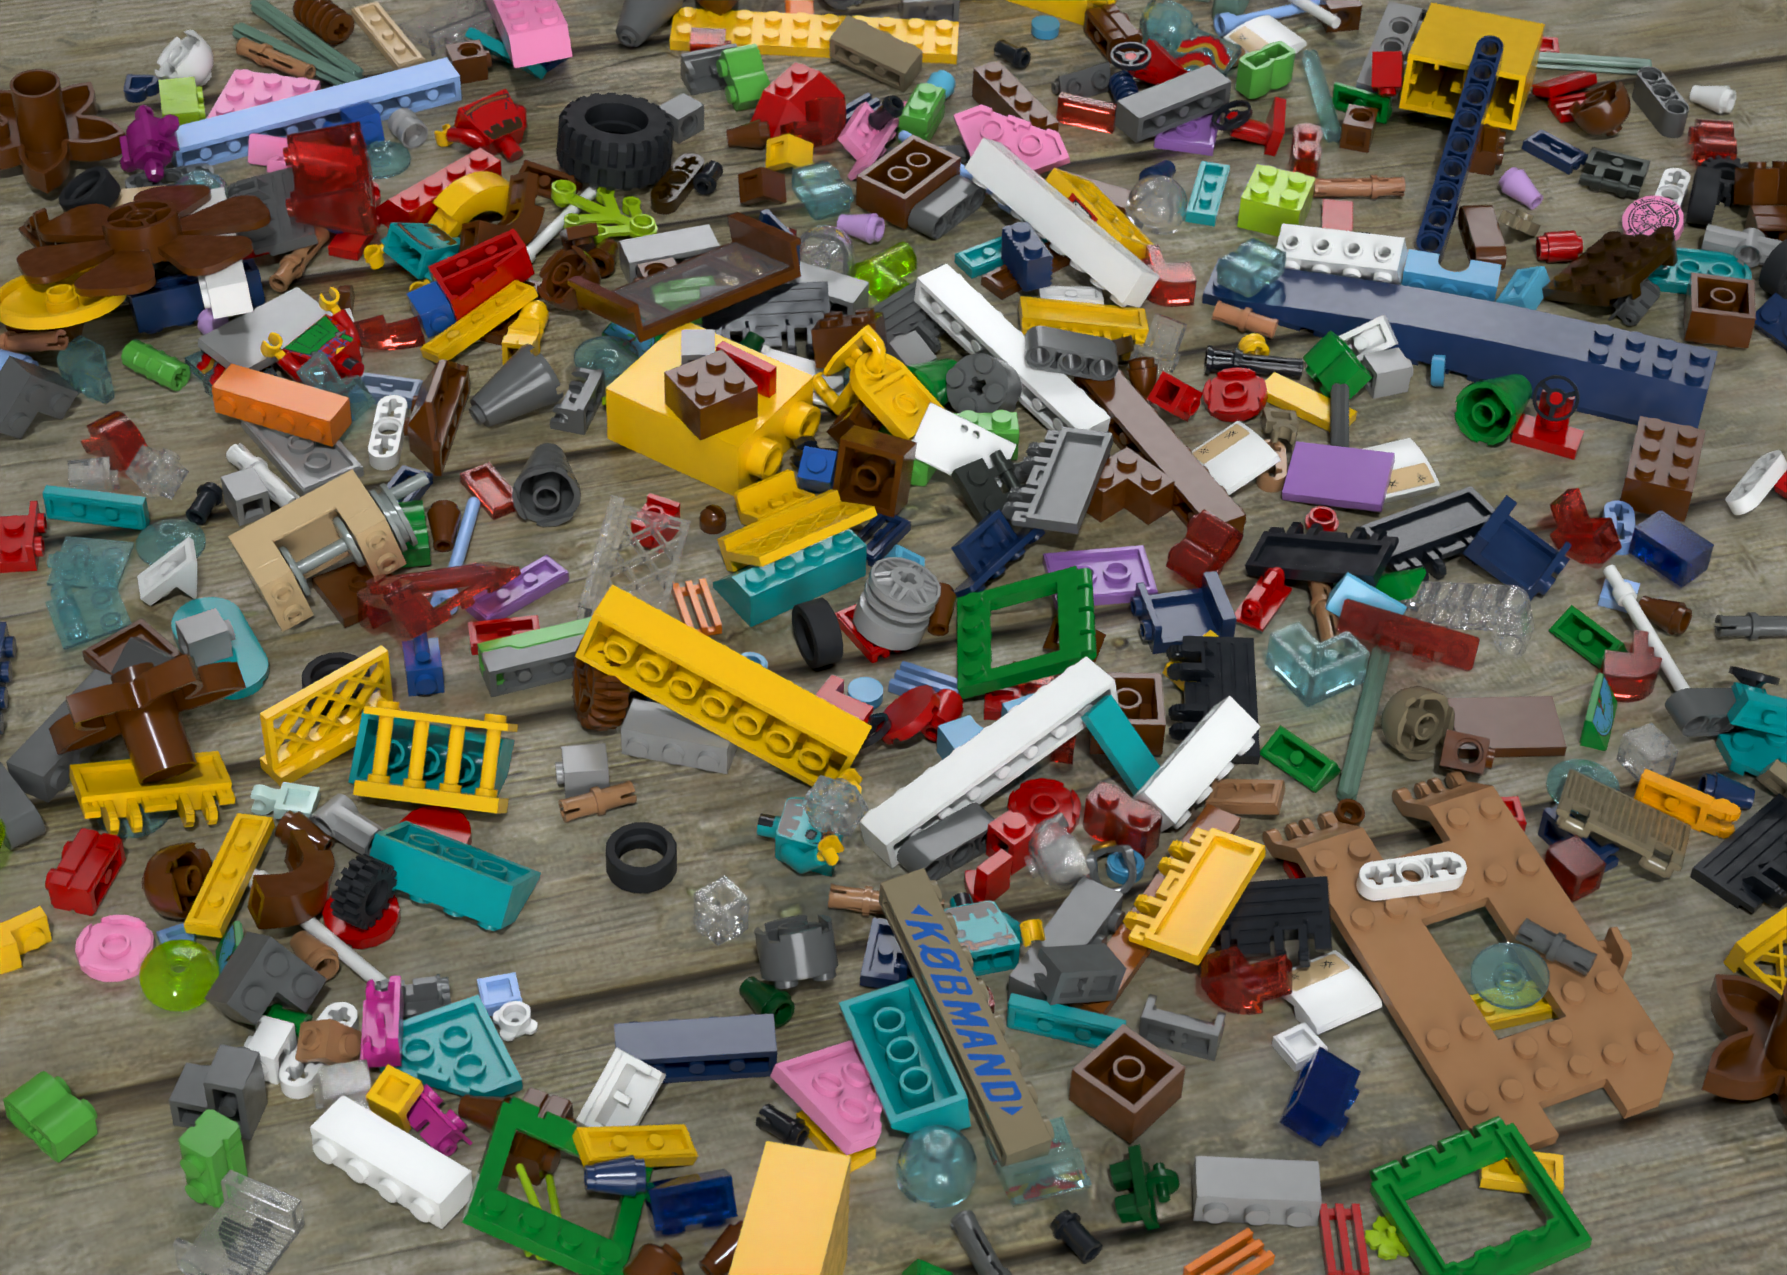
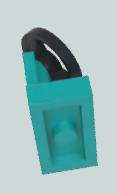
(1754, 706)

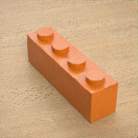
(282, 404)

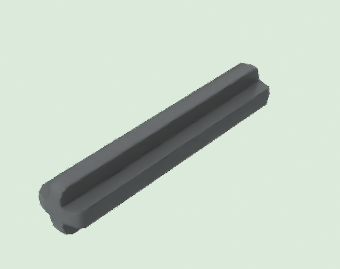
(1339, 415)

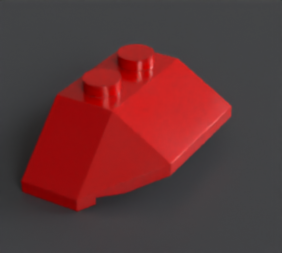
(786, 96)

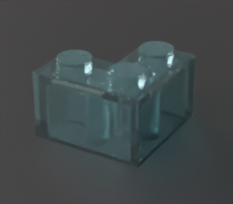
(1314, 668)

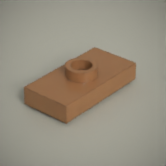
(1247, 796)

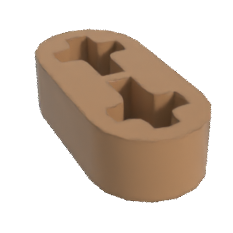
(1279, 470)

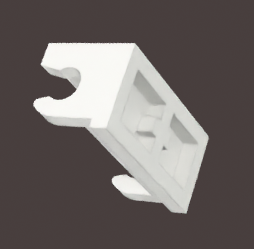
(621, 1092)

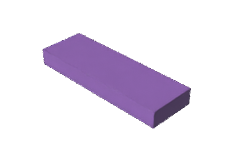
(533, 583)

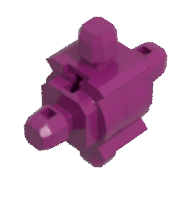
(149, 143)

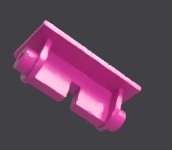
(444, 1128)

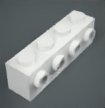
(1343, 253)
(1198, 761)
(391, 1162)

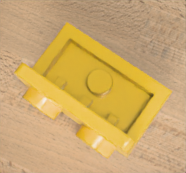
(769, 497)

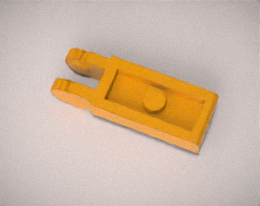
(1688, 804)

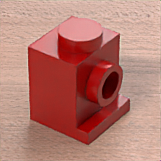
(659, 505)
(1009, 831)

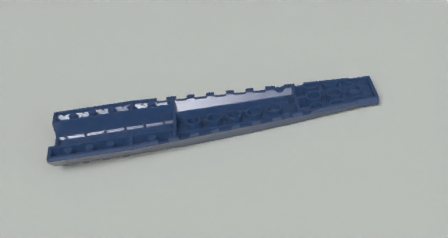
(1613, 368)

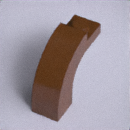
(520, 214)
(295, 895)

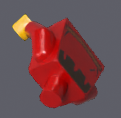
(488, 124)

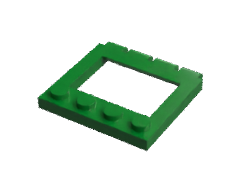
(974, 630)
(1459, 1156)
(536, 1228)

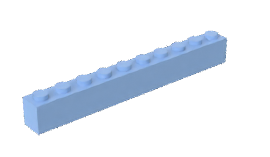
(227, 135)

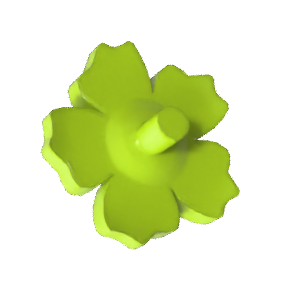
(1385, 1240)

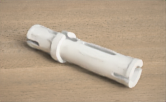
(277, 489)

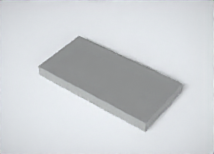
(241, 338)
(303, 461)

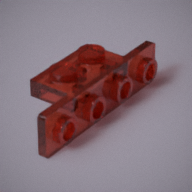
(1408, 635)

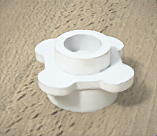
(514, 1012)

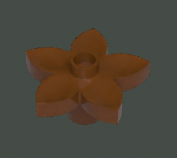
(51, 126)
(147, 710)
(1755, 1053)

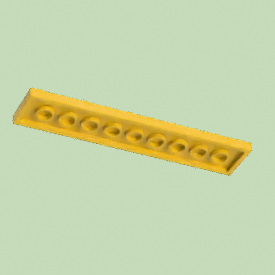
(810, 34)

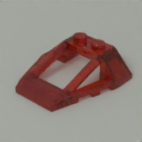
(405, 595)

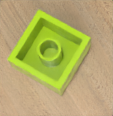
(1275, 198)

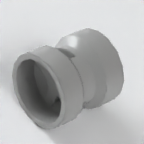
(408, 128)

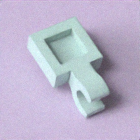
(289, 797)

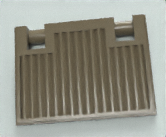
(1624, 822)

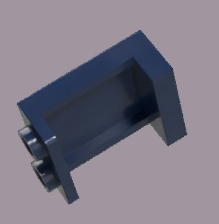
(1515, 552)
(1182, 613)

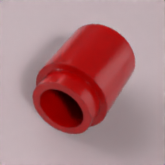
(1559, 246)
(949, 710)

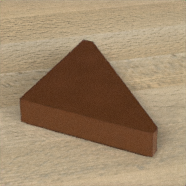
(31, 228)

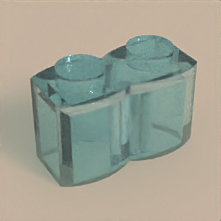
(822, 190)
(1251, 267)

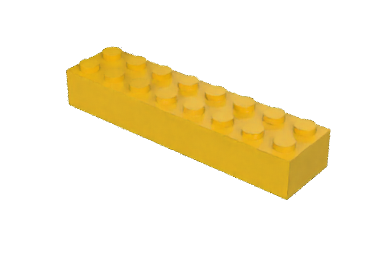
(720, 689)

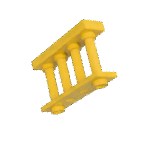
(449, 791)

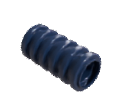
(1122, 85)

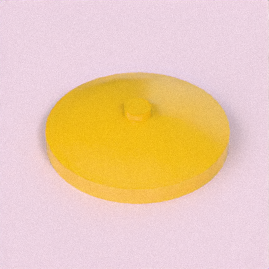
(51, 304)

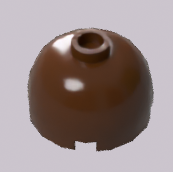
(1603, 110)
(563, 266)
(175, 878)

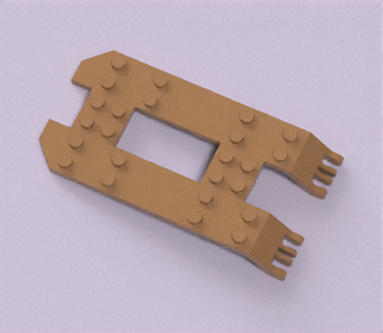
(1600, 1025)

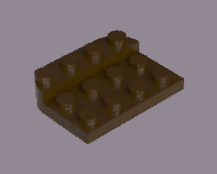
(1613, 268)

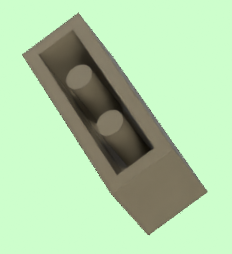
(876, 53)

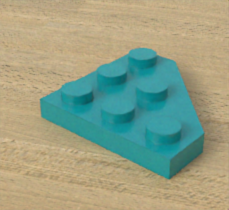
(1751, 750)
(458, 1051)

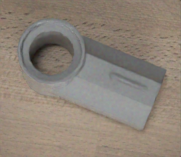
(344, 822)

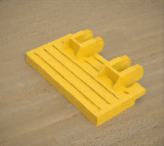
(1084, 318)
(118, 792)
(1196, 893)

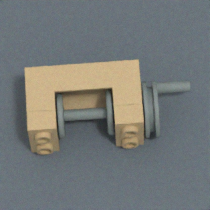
(319, 532)

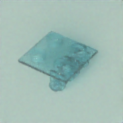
(88, 561)
(86, 613)

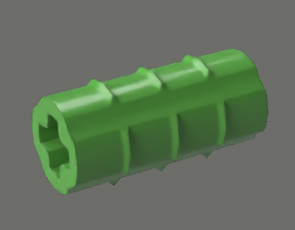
(155, 365)

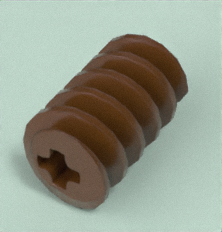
(324, 19)

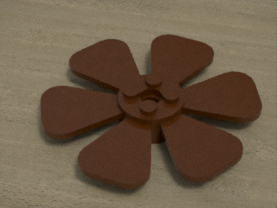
(142, 234)

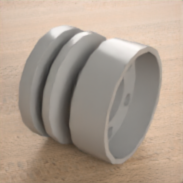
(896, 603)

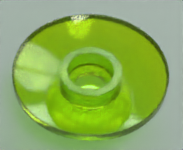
(178, 989)

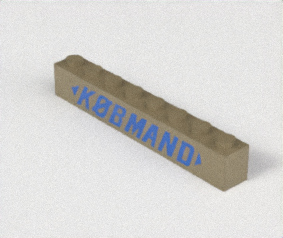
(965, 1019)

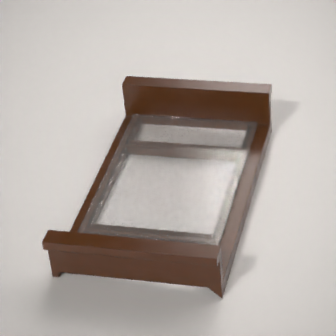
(653, 305)

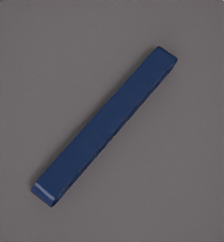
(1462, 137)

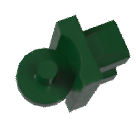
(1146, 1184)

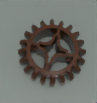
(598, 697)

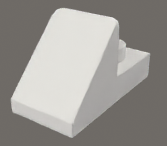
(1370, 337)
(172, 570)

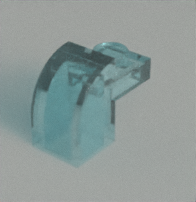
(86, 369)
(321, 374)

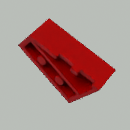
(482, 271)

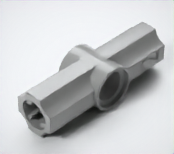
(1737, 244)

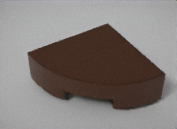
(346, 297)

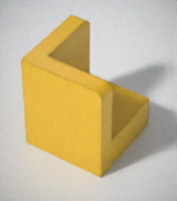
(788, 152)
(394, 1096)

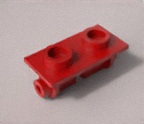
(1264, 600)

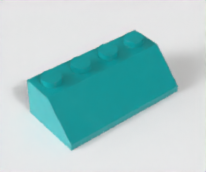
(800, 577)
(435, 754)
(455, 875)
(906, 1058)

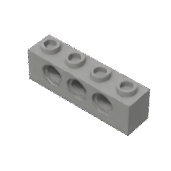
(1395, 33)

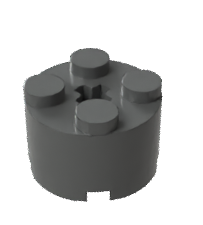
(968, 379)
(796, 950)

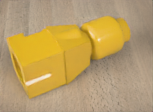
(526, 329)

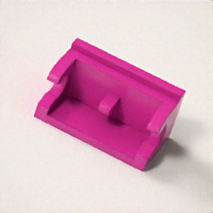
(383, 1024)

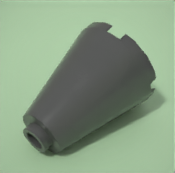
(642, 18)
(516, 389)
(546, 488)

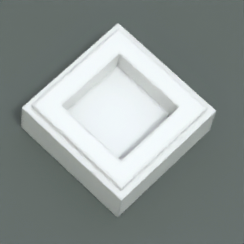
(1297, 1045)

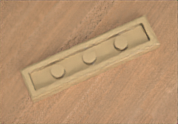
(386, 36)

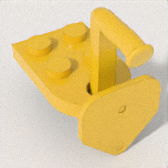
(878, 382)

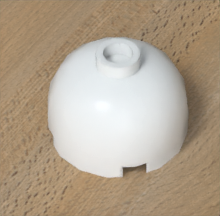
(186, 59)

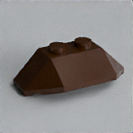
(438, 414)

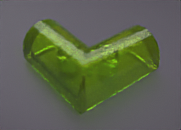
(886, 270)

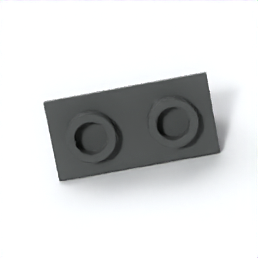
(1084, 82)
(1633, 310)
(422, 995)

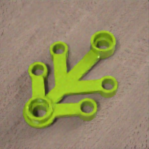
(640, 224)

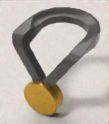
(1107, 847)

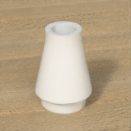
(1715, 98)

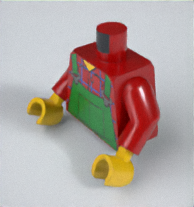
(332, 335)

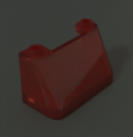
(332, 179)

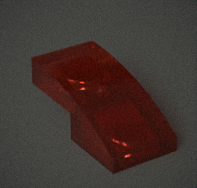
(392, 336)

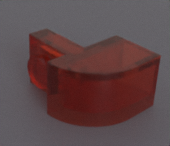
(823, 121)
(1176, 281)
(114, 437)
(1591, 538)
(1634, 673)
(1244, 986)

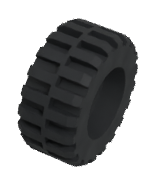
(614, 141)

